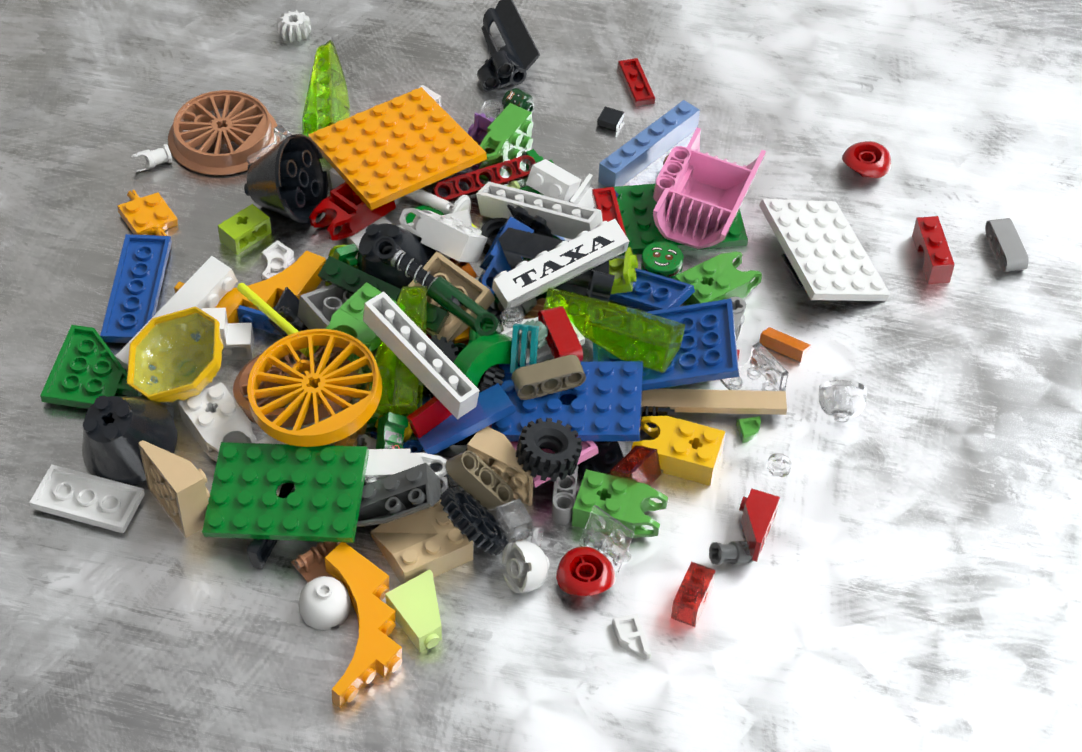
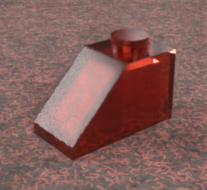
(639, 465)

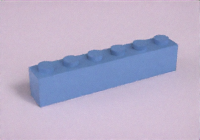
(649, 145)

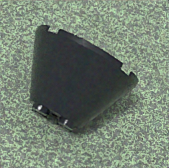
(289, 179)
(372, 265)
(113, 433)

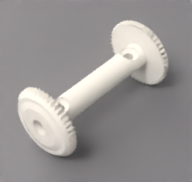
(438, 203)

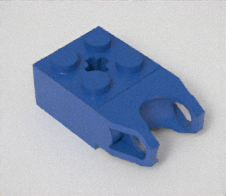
(495, 259)

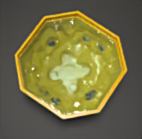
(175, 355)

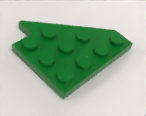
(85, 371)

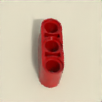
(561, 335)

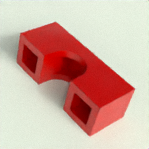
(930, 238)

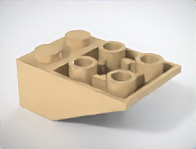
(501, 457)

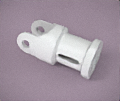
(154, 157)

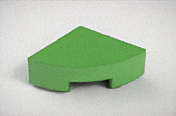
(748, 428)

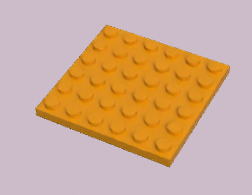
(397, 147)

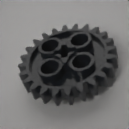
(473, 520)

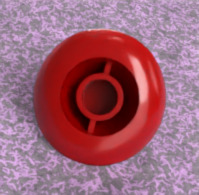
(868, 159)
(585, 572)

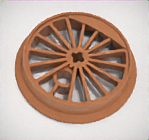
(221, 130)

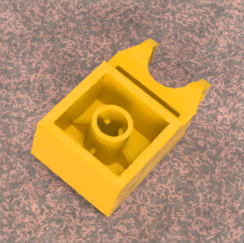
(684, 447)

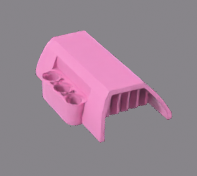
(700, 195)

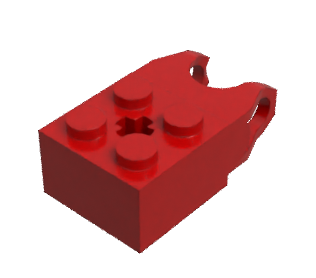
(348, 211)

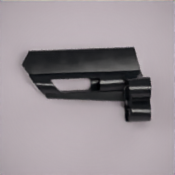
(514, 58)
(593, 283)

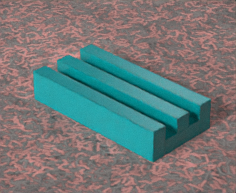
(515, 345)

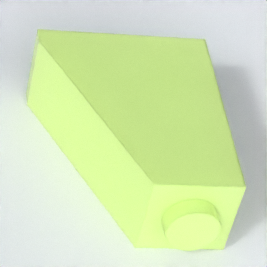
(417, 610)

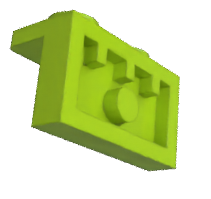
(624, 272)

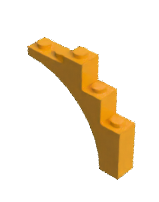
(299, 278)
(376, 620)

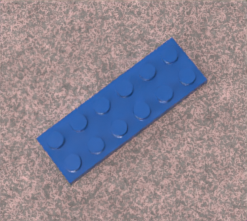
(135, 286)

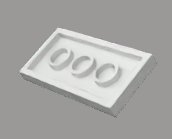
(87, 498)

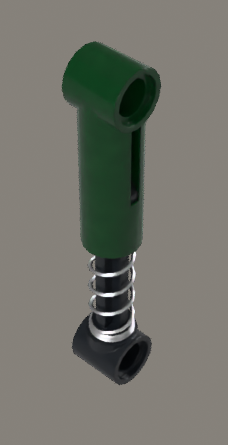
(438, 288)

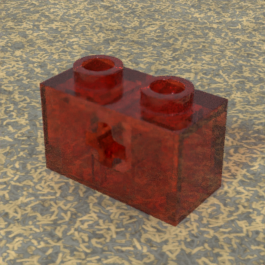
(693, 594)

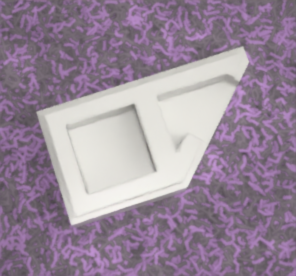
(631, 635)

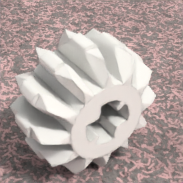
(293, 26)

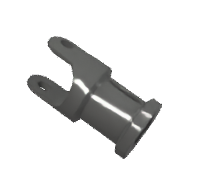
(731, 552)

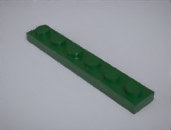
(353, 279)

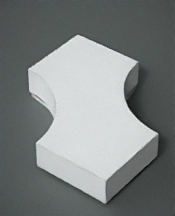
(277, 258)

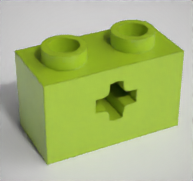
(244, 229)

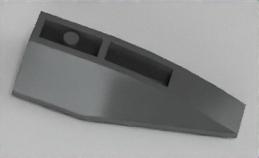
(399, 495)

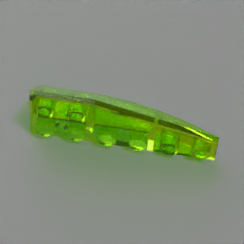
(327, 92)
(622, 330)
(400, 387)

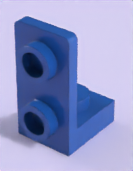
(257, 318)

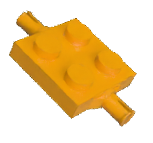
(147, 214)

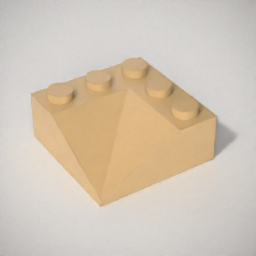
(464, 282)
(176, 487)
(422, 544)

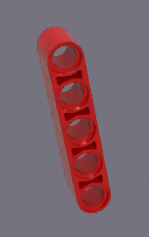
(490, 172)

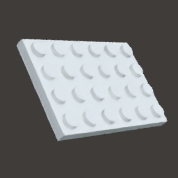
(824, 250)

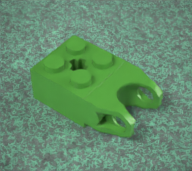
(507, 137)
(719, 279)
(350, 318)
(619, 498)

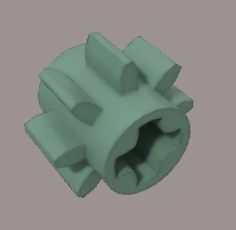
(543, 332)

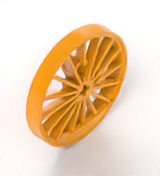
(314, 387)

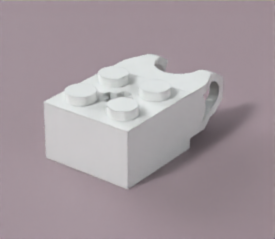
(446, 235)
(215, 419)
(391, 461)

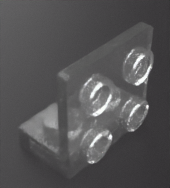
(760, 373)

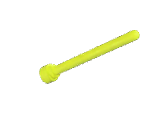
(271, 313)

